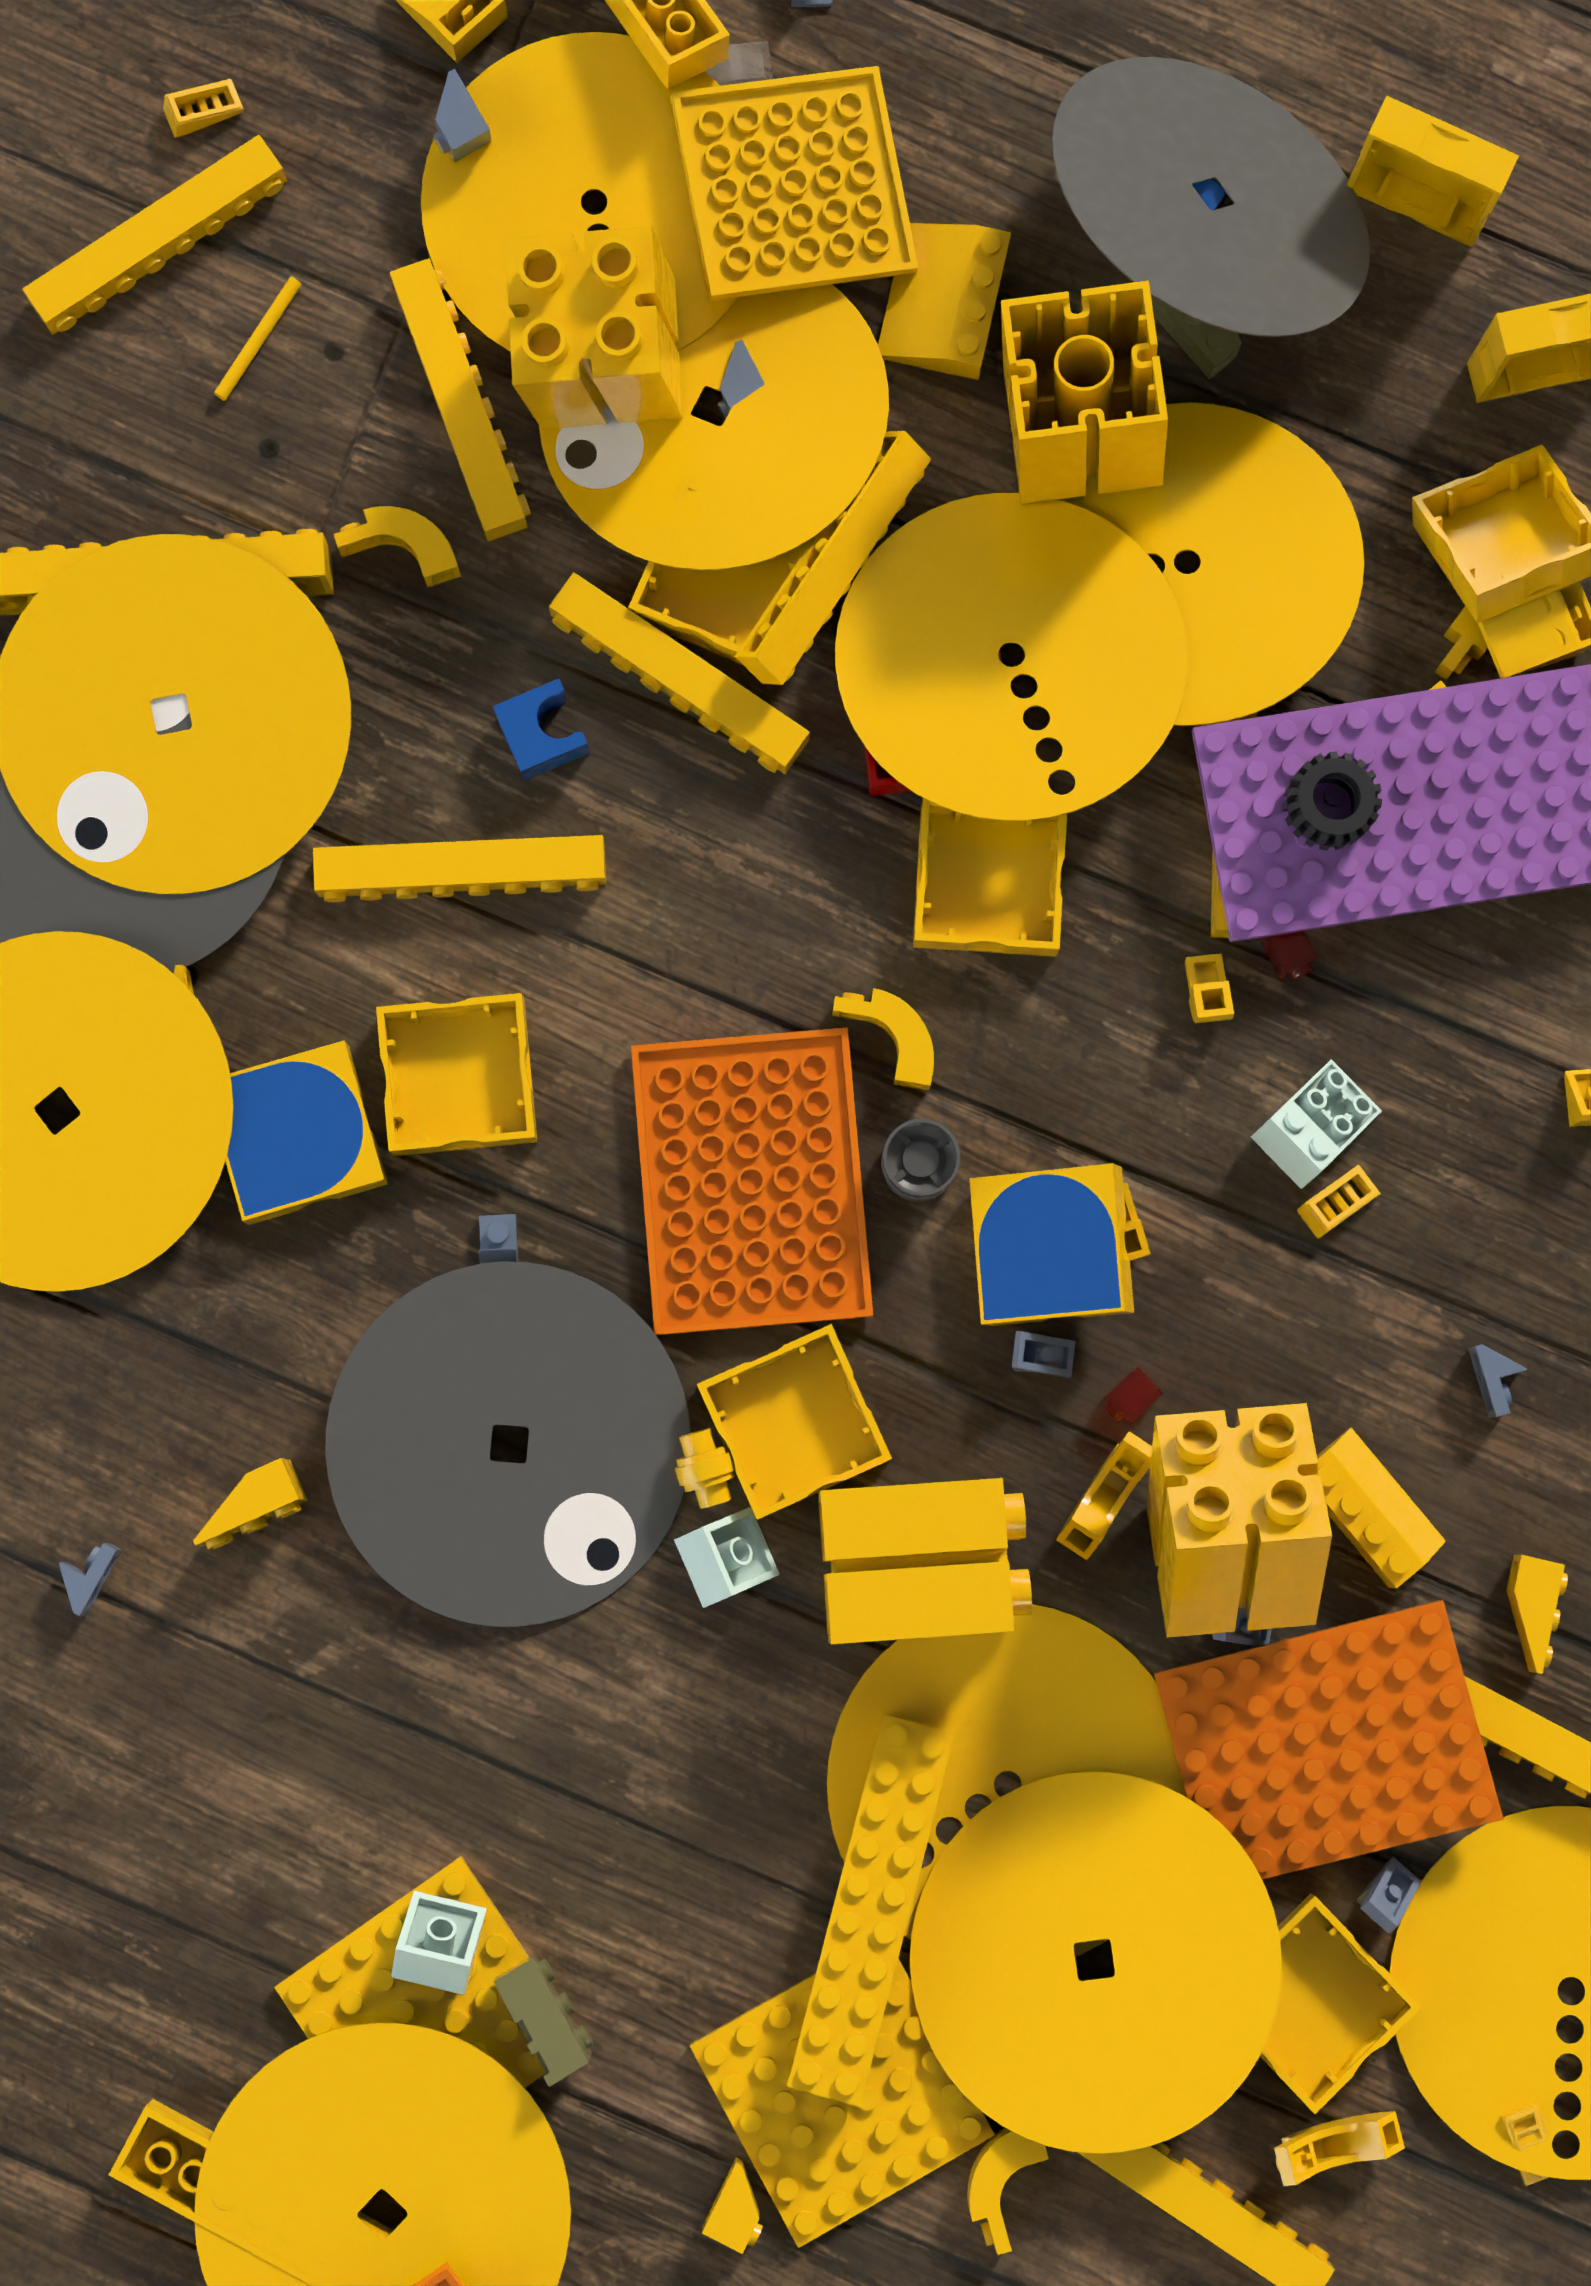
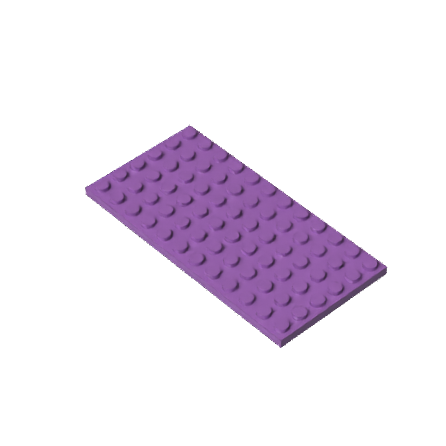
(1475, 808)

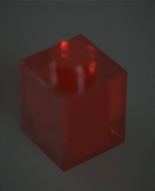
(1289, 954)
(1131, 1396)

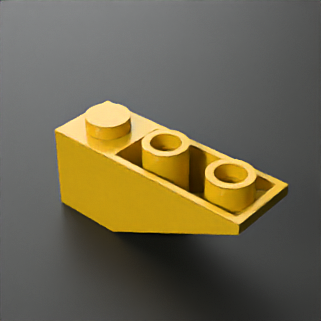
(1533, 1598)

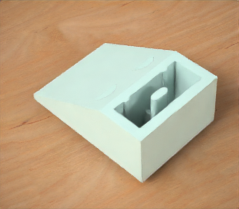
(1316, 1124)

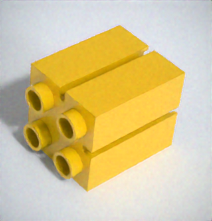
(593, 327)
(1084, 392)
(1237, 1520)
(922, 1560)

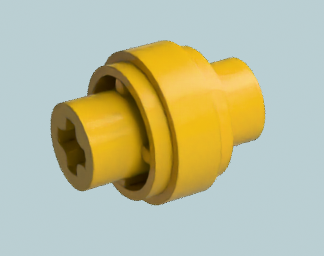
(705, 1468)

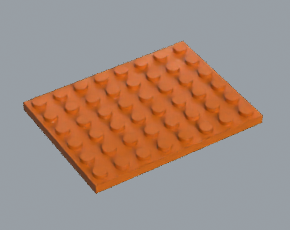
(751, 1181)
(1333, 1740)

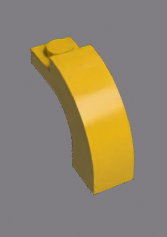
(407, 530)
(904, 1026)
(1106, 1495)
(1338, 2143)
(990, 2171)

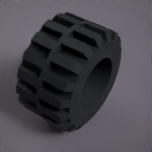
(1347, 775)

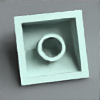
(726, 1557)
(438, 1942)

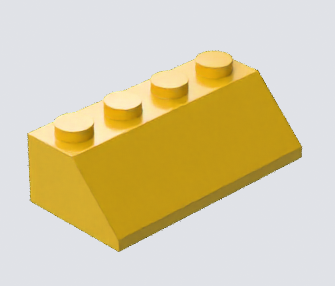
(1375, 1511)

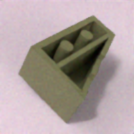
(1205, 344)
(545, 2018)

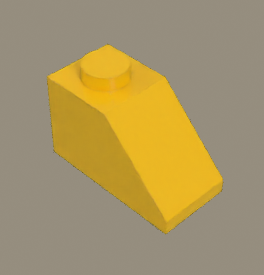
(734, 2212)

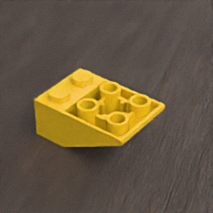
(457, 23)
(1539, 631)
(258, 1496)

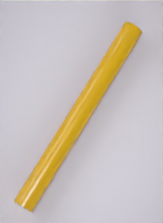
(257, 338)

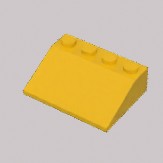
(947, 307)

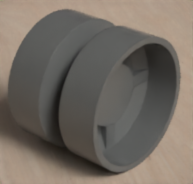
(920, 1160)

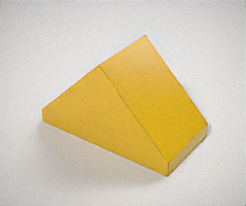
(1578, 1097)

